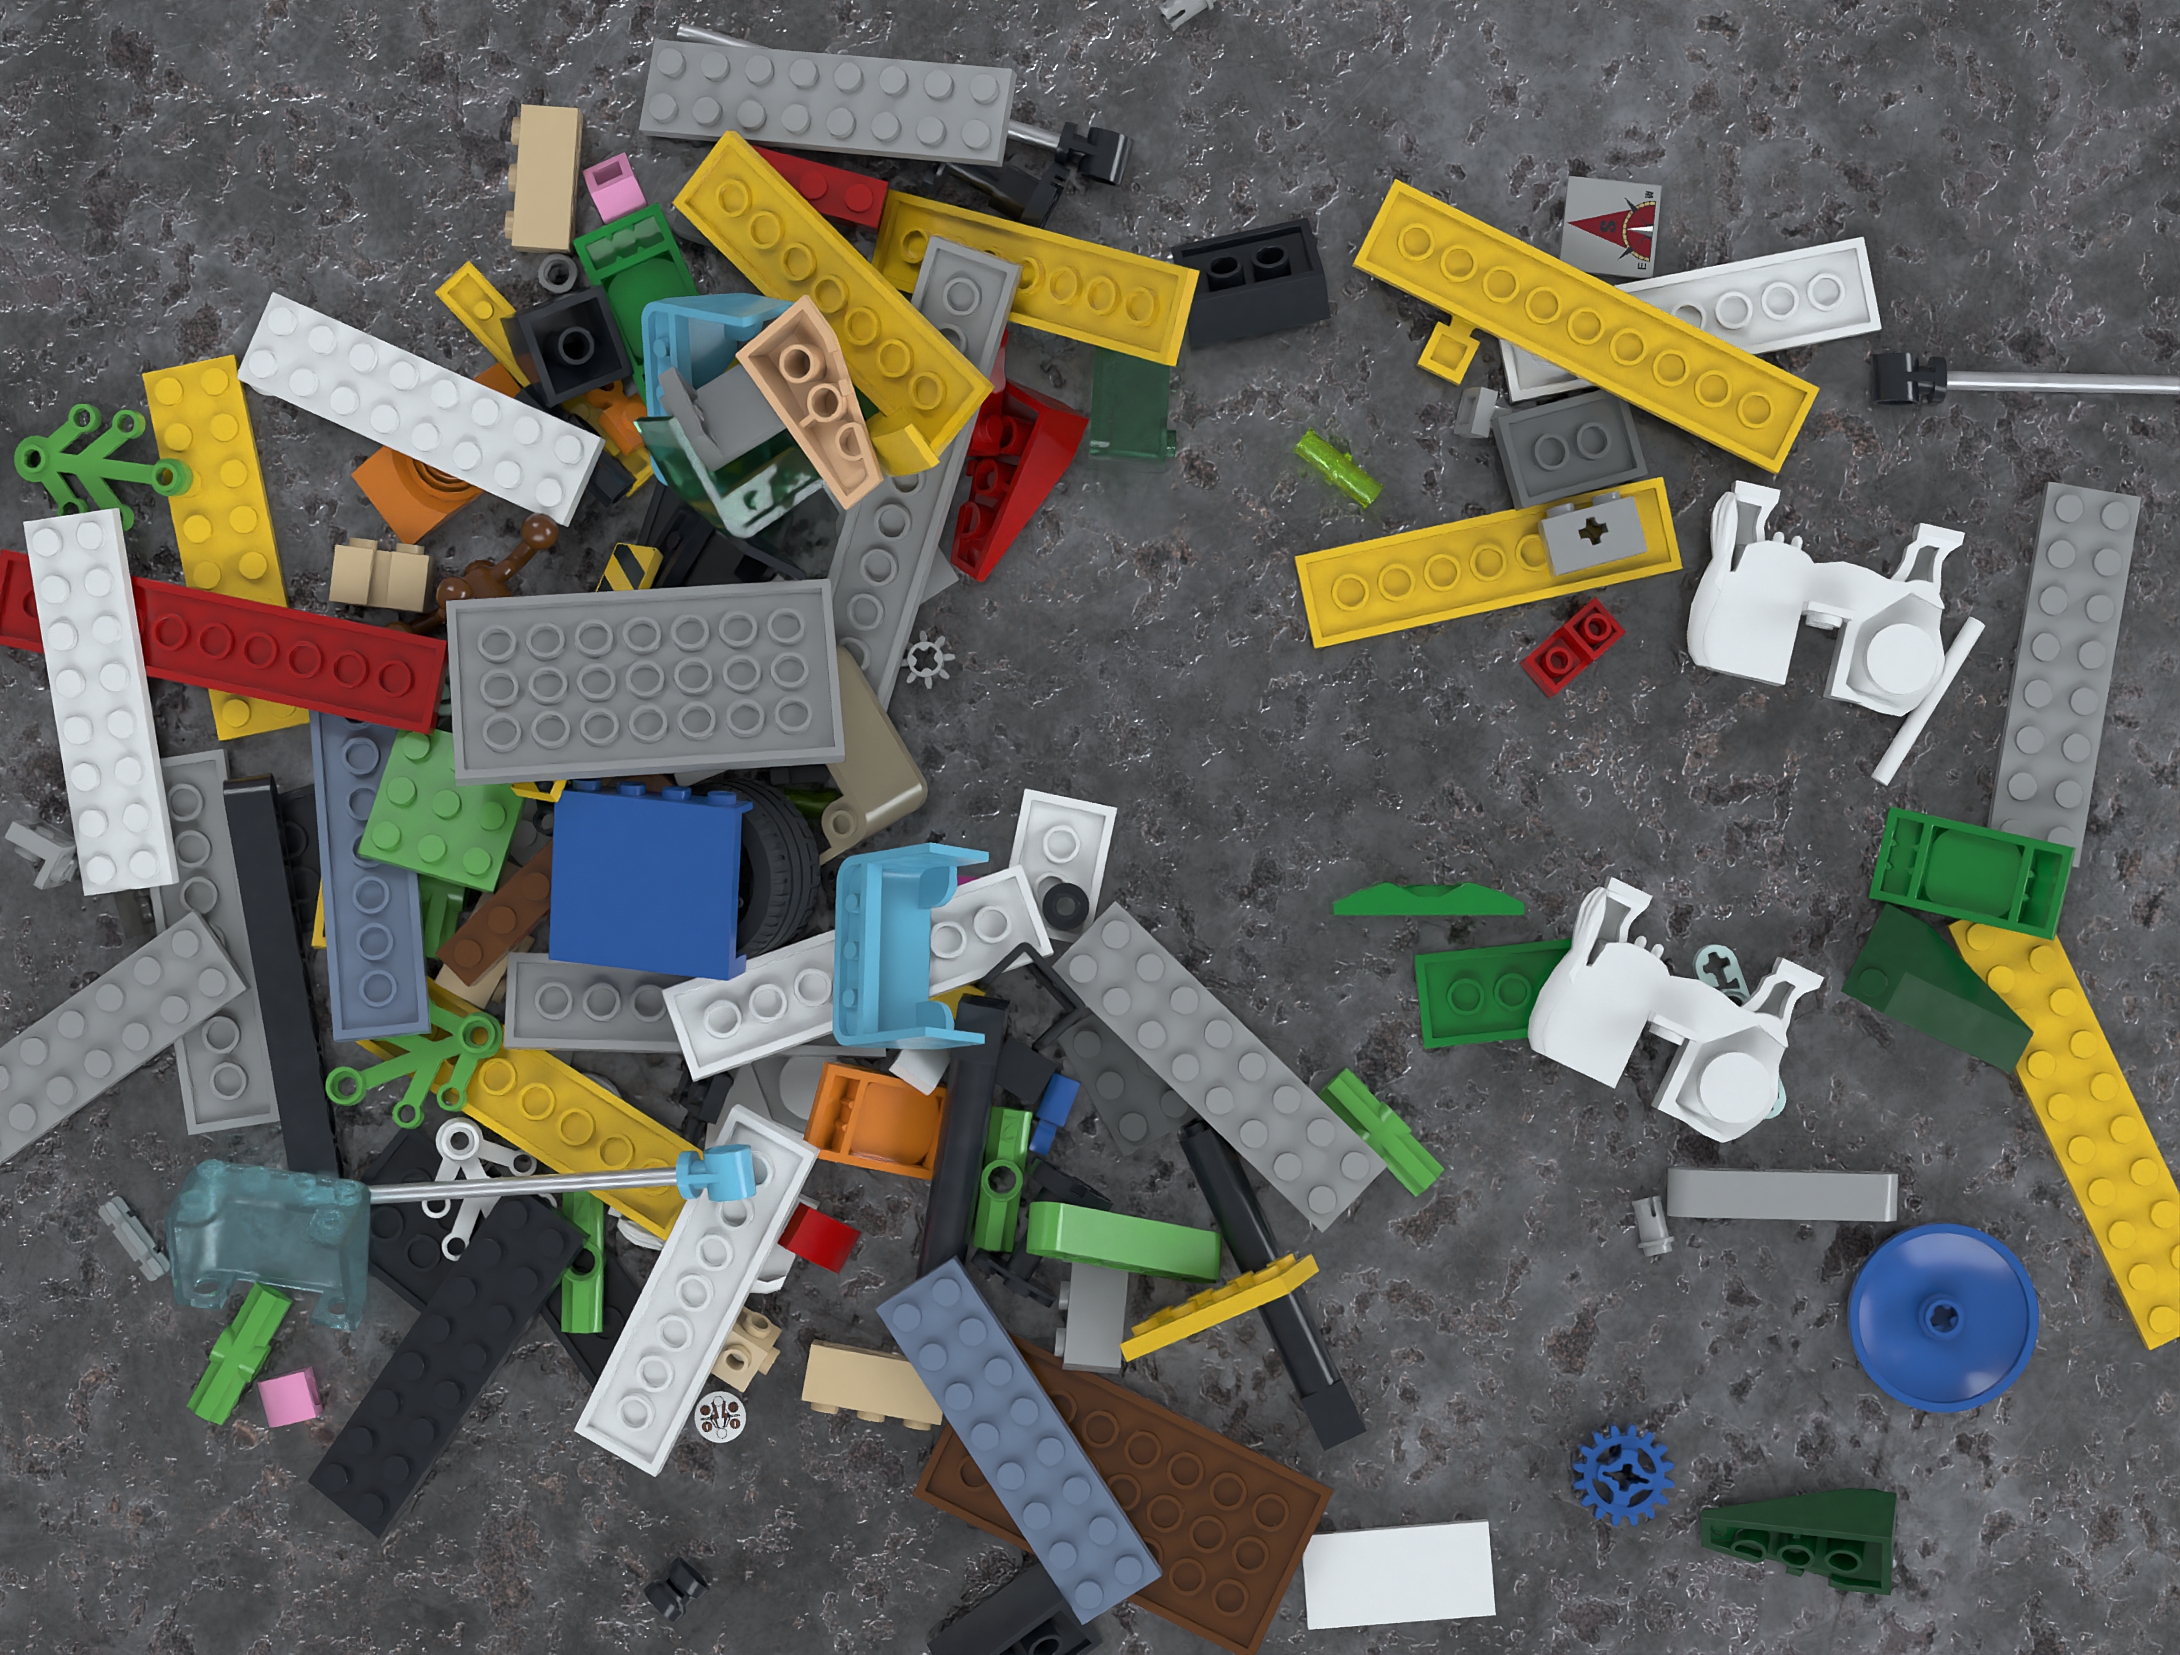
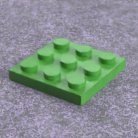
(434, 825)

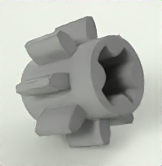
(939, 657)

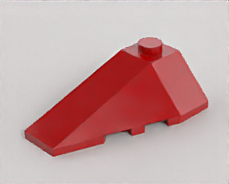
(1009, 487)

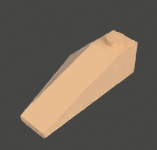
(810, 389)

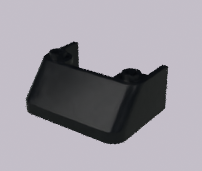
(703, 556)

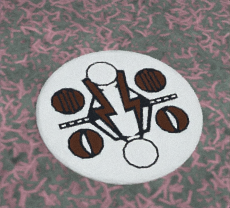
(720, 1417)

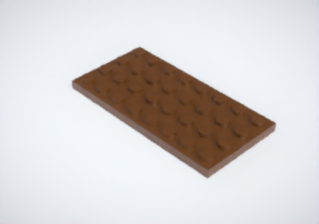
(1206, 1506)

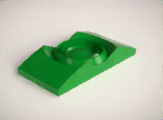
(636, 265)
(1972, 873)
(1455, 899)

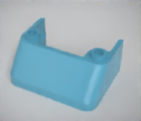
(698, 338)
(886, 947)

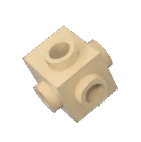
(747, 1349)

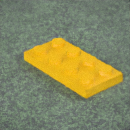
(1216, 1306)

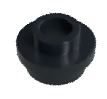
(1081, 906)

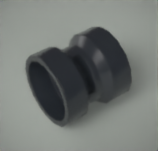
(676, 1589)

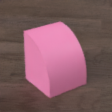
(615, 188)
(290, 1397)

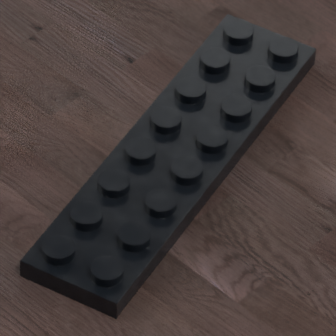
(448, 1360)

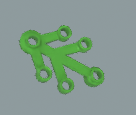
(92, 466)
(425, 1059)

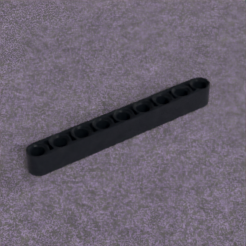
(282, 975)

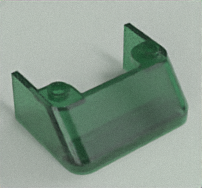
(1129, 414)
(743, 492)

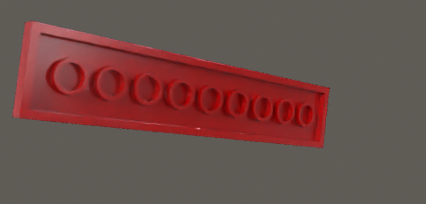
(261, 650)

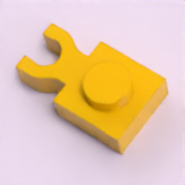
(1449, 350)

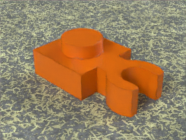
(619, 415)

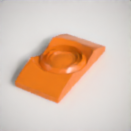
(414, 494)
(875, 1120)

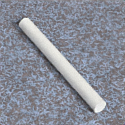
(1918, 717)

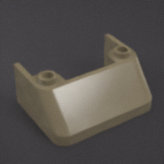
(878, 771)

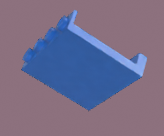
(647, 879)

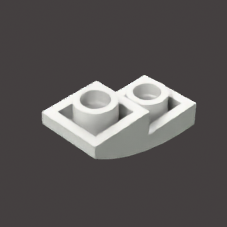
(921, 1067)

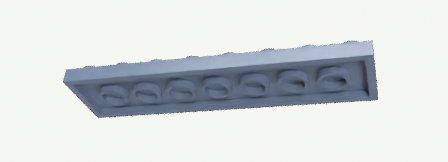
(368, 905)
(1019, 1440)

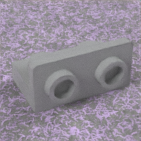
(40, 840)

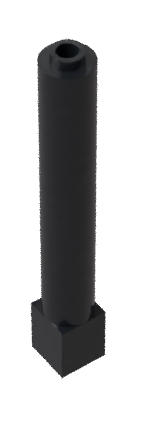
(962, 1133)
(1288, 1316)

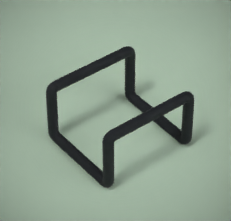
(1039, 972)

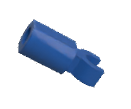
(1053, 1111)

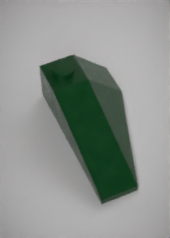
(1927, 985)

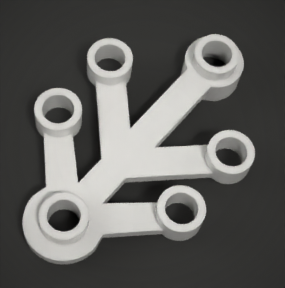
(469, 1161)

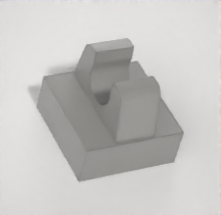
(1476, 411)

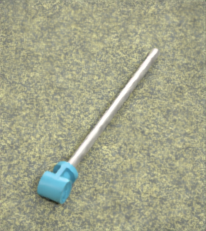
(724, 1172)

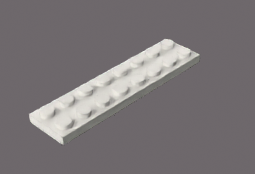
(1748, 303)
(420, 409)
(101, 701)
(789, 991)
(694, 1299)

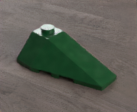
(1826, 1533)

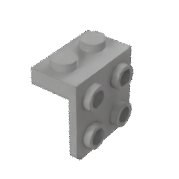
(721, 416)

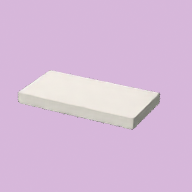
(1398, 1574)

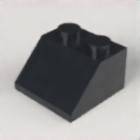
(568, 344)

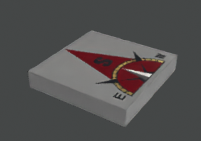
(1610, 227)

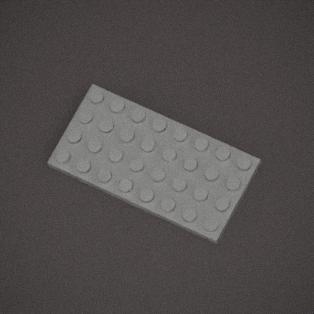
(644, 682)

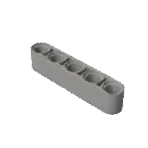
(1782, 1194)

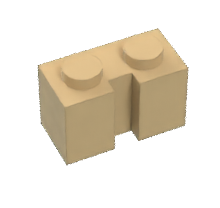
(382, 578)

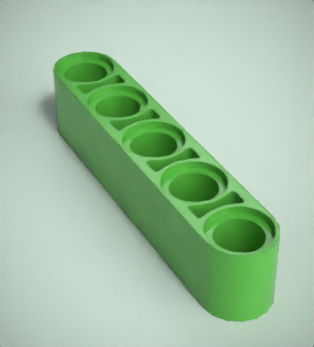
(1124, 1243)

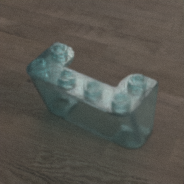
(271, 1230)

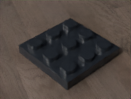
(403, 1238)

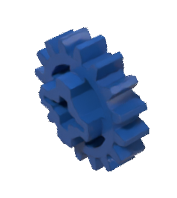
(1625, 1453)

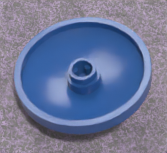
(1942, 1317)

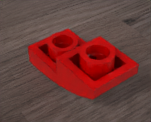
(1572, 647)
(818, 1238)

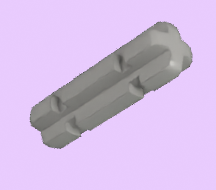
(134, 1238)

